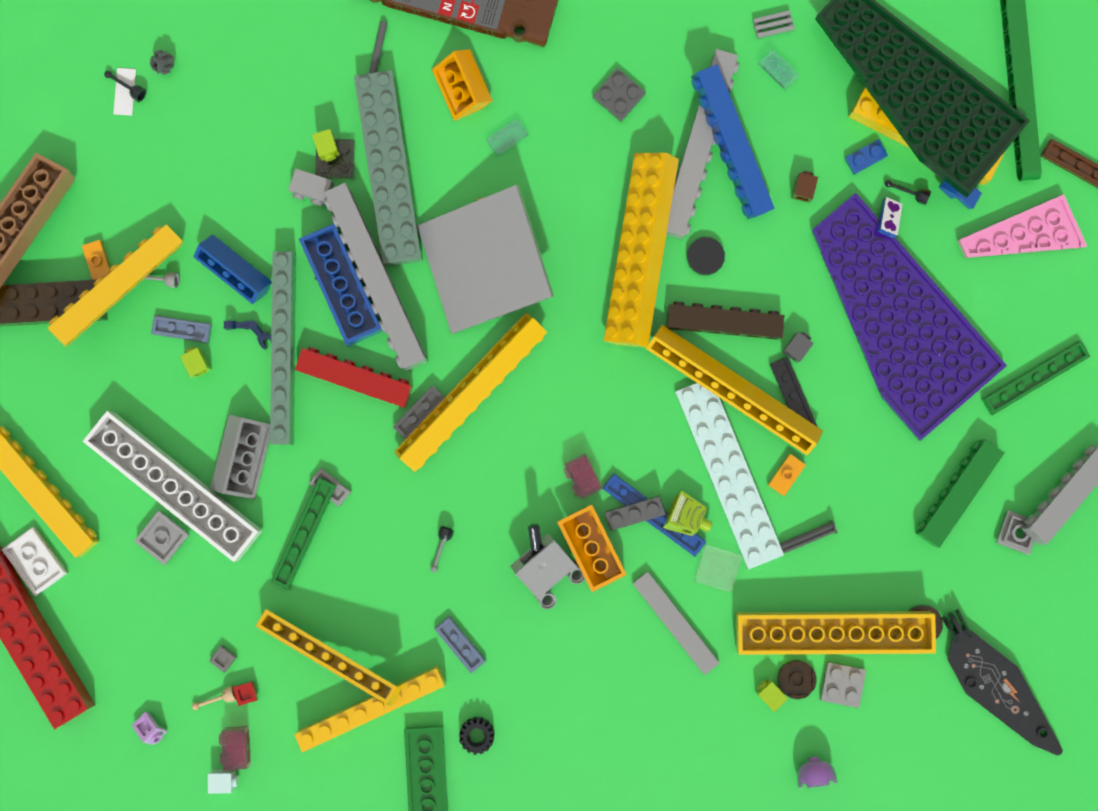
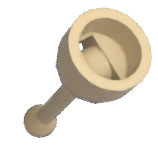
(227, 695)

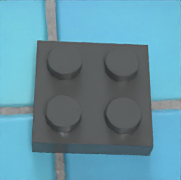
(619, 95)

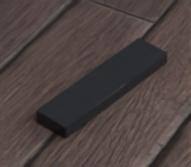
(791, 389)

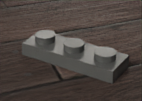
(418, 412)
(635, 512)

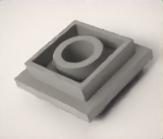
(1007, 534)

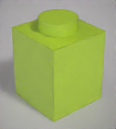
(326, 145)
(195, 362)
(771, 694)

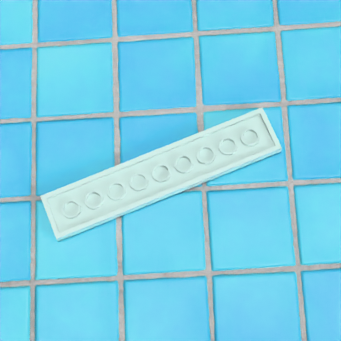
(729, 475)

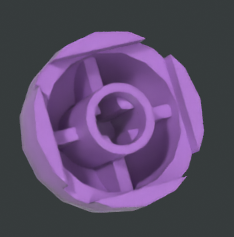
(816, 773)

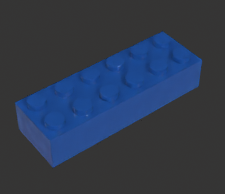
(340, 285)

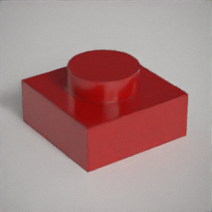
(245, 693)

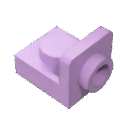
(148, 729)

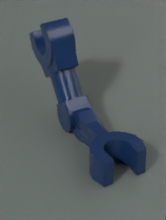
(261, 336)

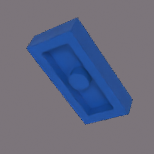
(866, 157)

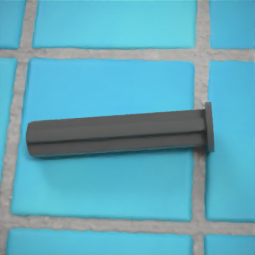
(808, 537)

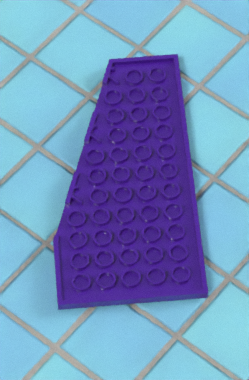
(908, 330)

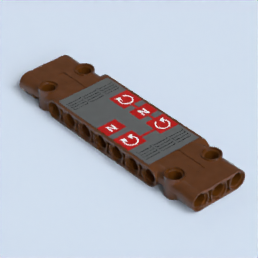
(487, 17)

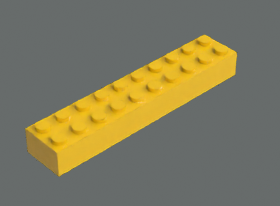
(641, 249)
(836, 632)

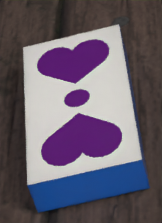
(890, 217)

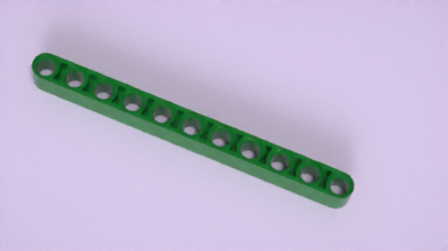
(1021, 87)

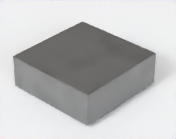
(223, 658)

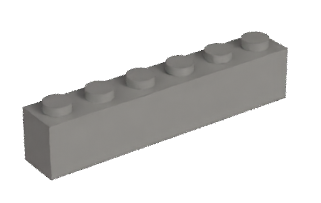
(1064, 499)

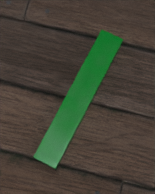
(1035, 377)
(304, 533)

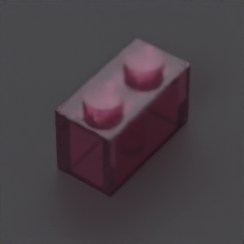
(582, 476)
(235, 748)

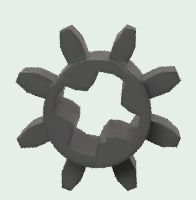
(162, 62)

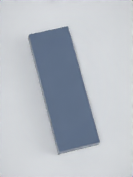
(181, 329)
(460, 644)

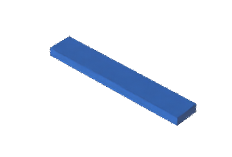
(627, 494)

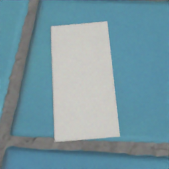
(123, 101)

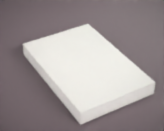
(34, 561)

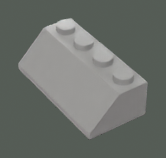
(241, 457)

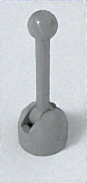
(170, 279)

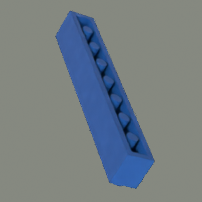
(732, 142)

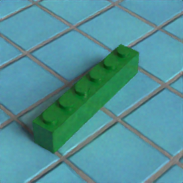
(959, 493)

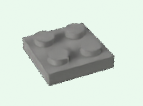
(162, 537)
(842, 684)

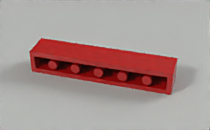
(354, 378)

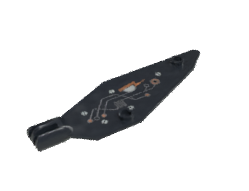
(997, 685)

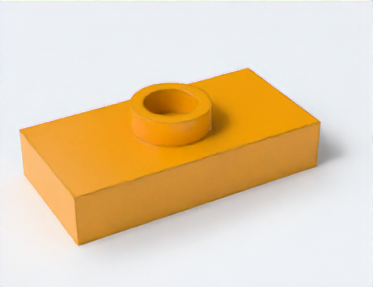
(96, 259)
(786, 474)

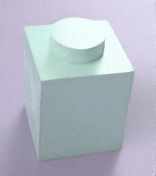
(222, 781)

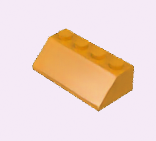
(591, 548)

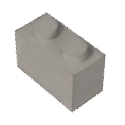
(310, 187)

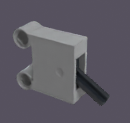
(545, 566)

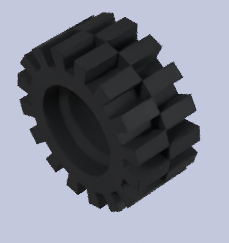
(474, 747)

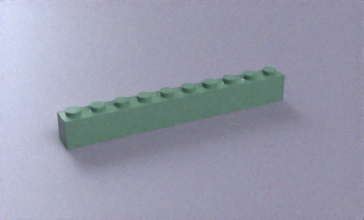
(283, 348)

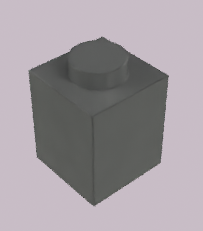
(798, 346)

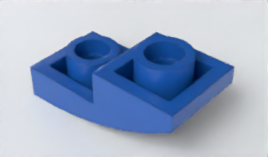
(969, 202)

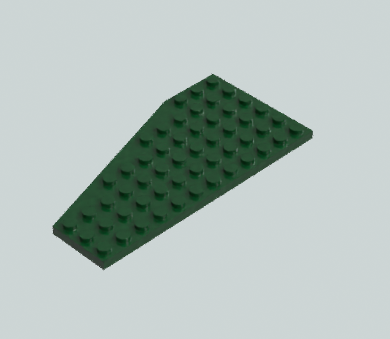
(932, 102)

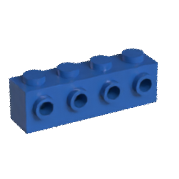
(232, 269)

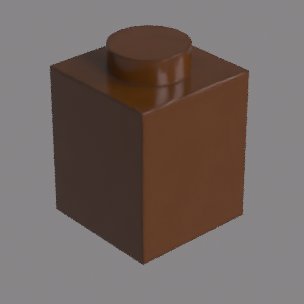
(804, 186)

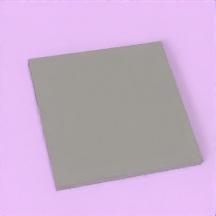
(485, 260)

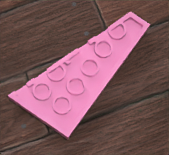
(1035, 230)

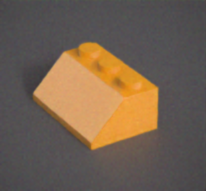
(461, 84)

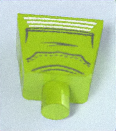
(686, 515)

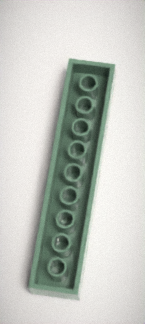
(388, 168)

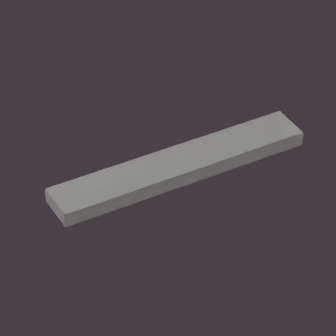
(675, 623)

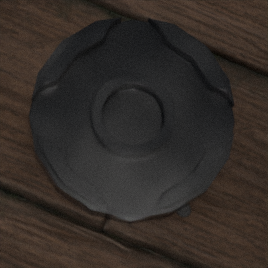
(705, 256)

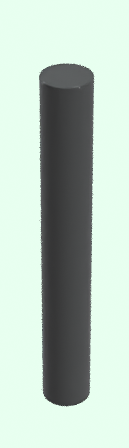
(378, 47)

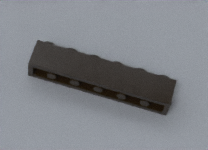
(726, 322)

